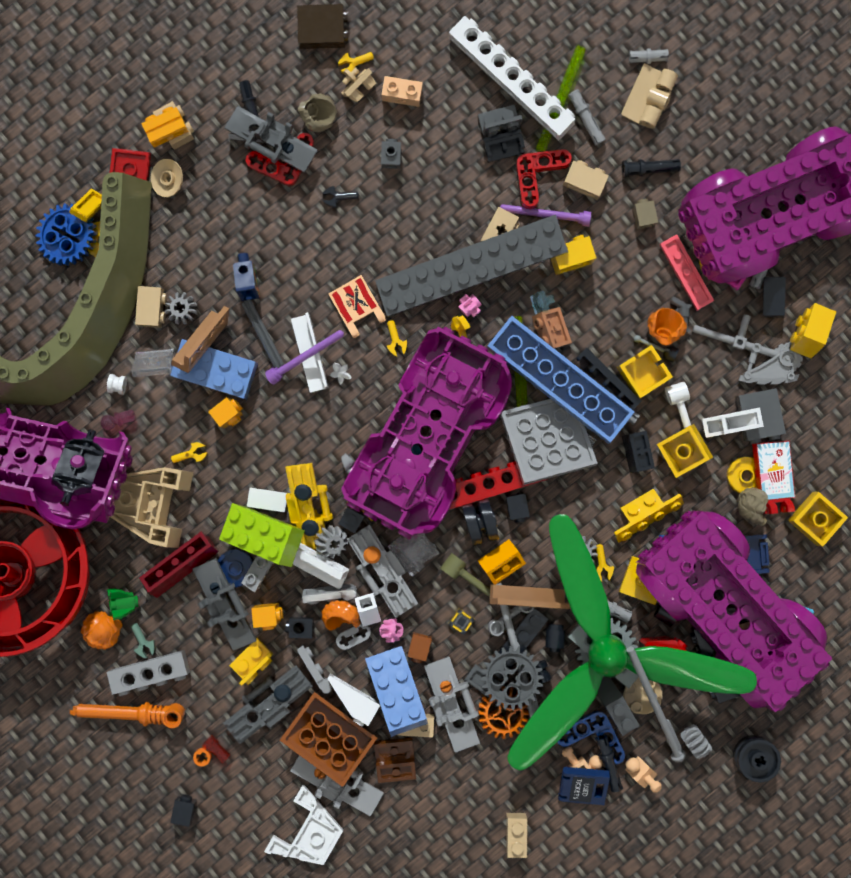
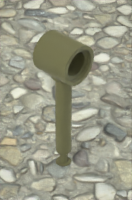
(455, 566)

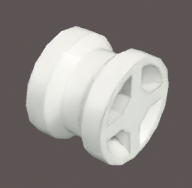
(116, 384)

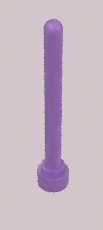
(582, 218)
(275, 374)

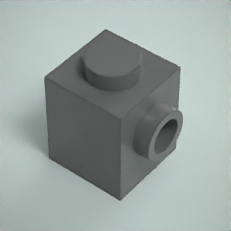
(391, 154)

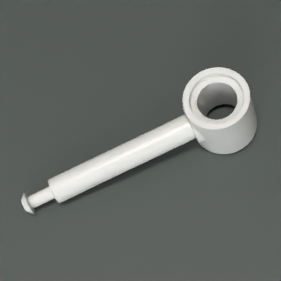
(678, 395)

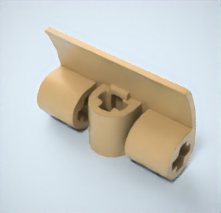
(649, 96)

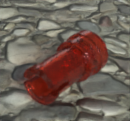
(212, 745)

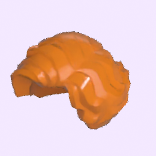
(666, 325)
(340, 612)
(101, 630)

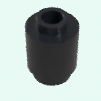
(555, 637)

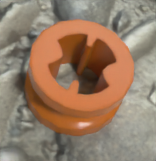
(196, 758)

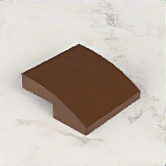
(395, 760)

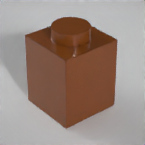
(419, 647)

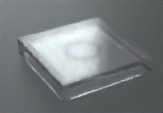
(153, 362)

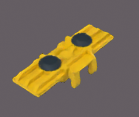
(300, 505)

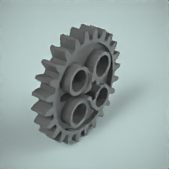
(525, 690)

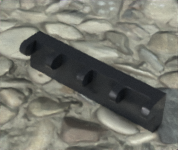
(609, 377)

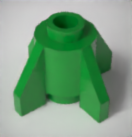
(121, 603)

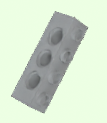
(176, 660)

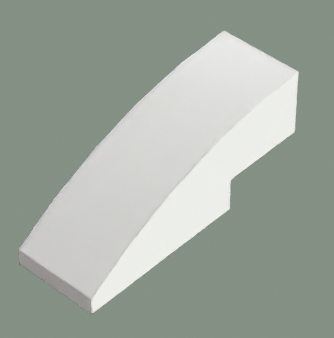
(733, 422)

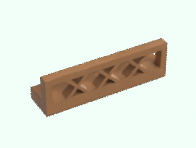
(201, 340)
(528, 597)

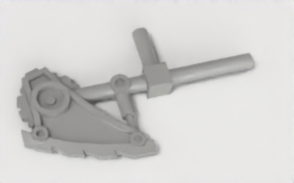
(775, 370)

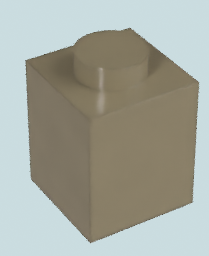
(645, 214)

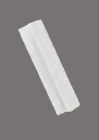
(312, 366)
(320, 566)

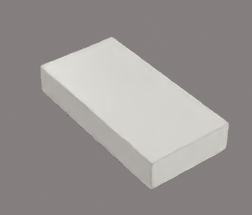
(267, 499)

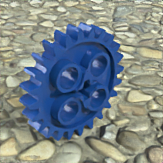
(57, 250)

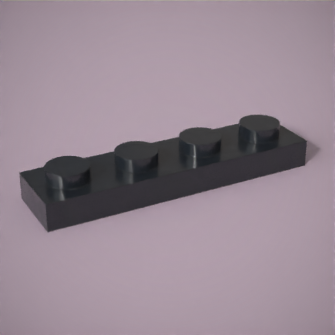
(525, 634)

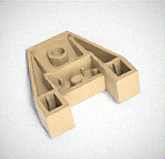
(146, 504)

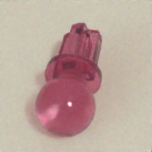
(108, 422)

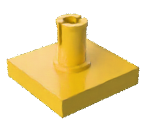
(633, 585)

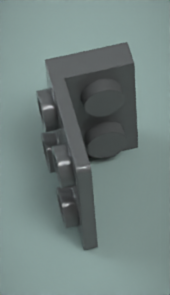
(499, 121)

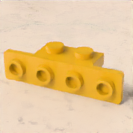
(645, 511)

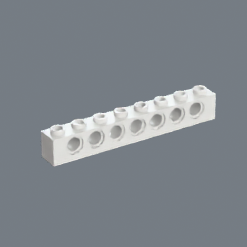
(467, 28)

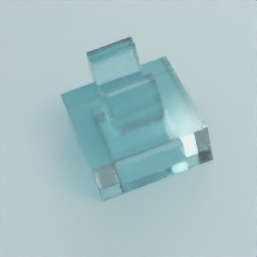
(541, 301)

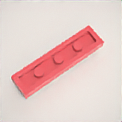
(686, 272)

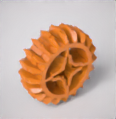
(509, 728)

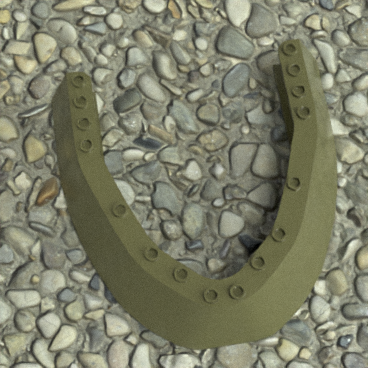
(103, 306)

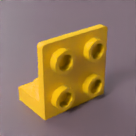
(254, 657)

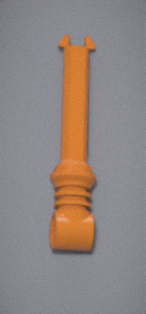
(145, 713)

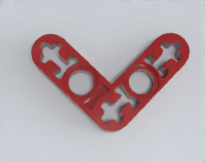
(534, 166)
(282, 169)

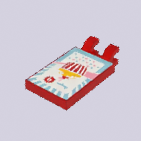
(775, 474)

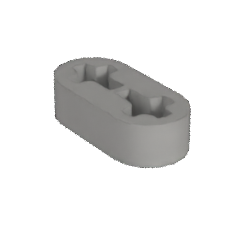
(355, 640)

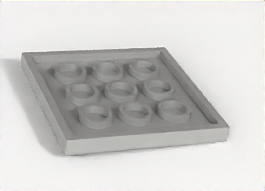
(546, 441)

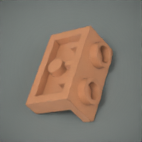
(552, 327)

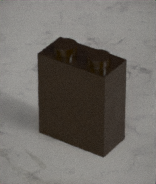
(322, 26)

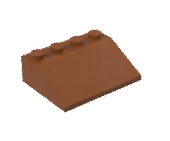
(328, 739)

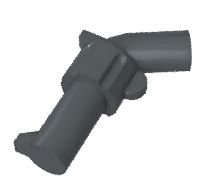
(684, 309)

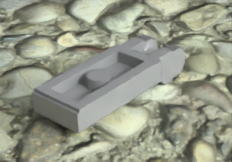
(329, 593)
(315, 669)

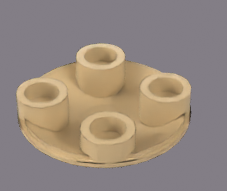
(637, 698)

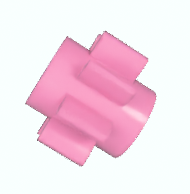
(469, 305)
(391, 630)

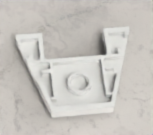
(314, 838)

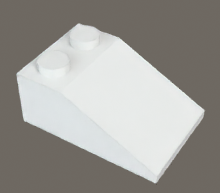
(356, 702)

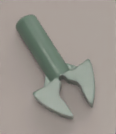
(142, 641)

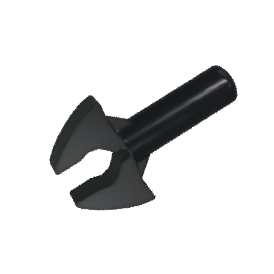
(338, 196)

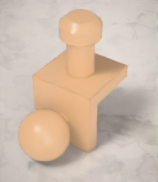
(594, 762)
(642, 774)

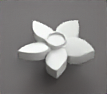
(340, 372)

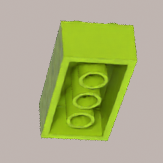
(261, 535)

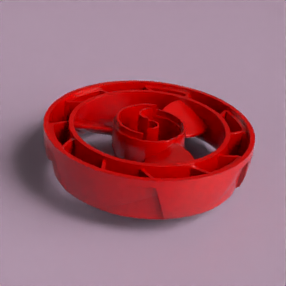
(20, 562)

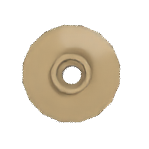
(161, 177)

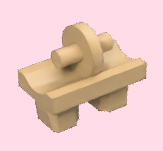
(363, 78)

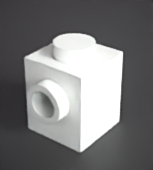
(367, 609)

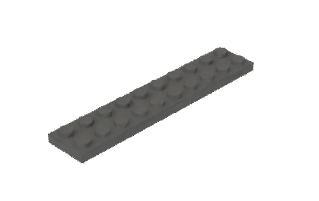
(472, 265)

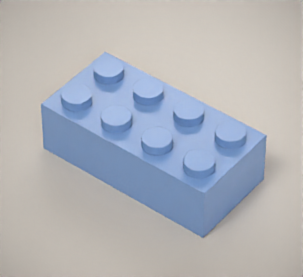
(220, 372)
(396, 691)

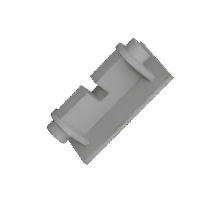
(256, 573)

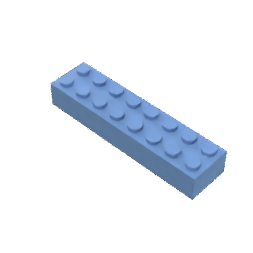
(560, 380)

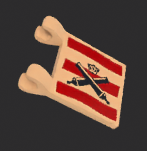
(355, 302)

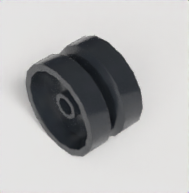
(480, 522)
(754, 747)

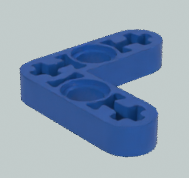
(598, 729)

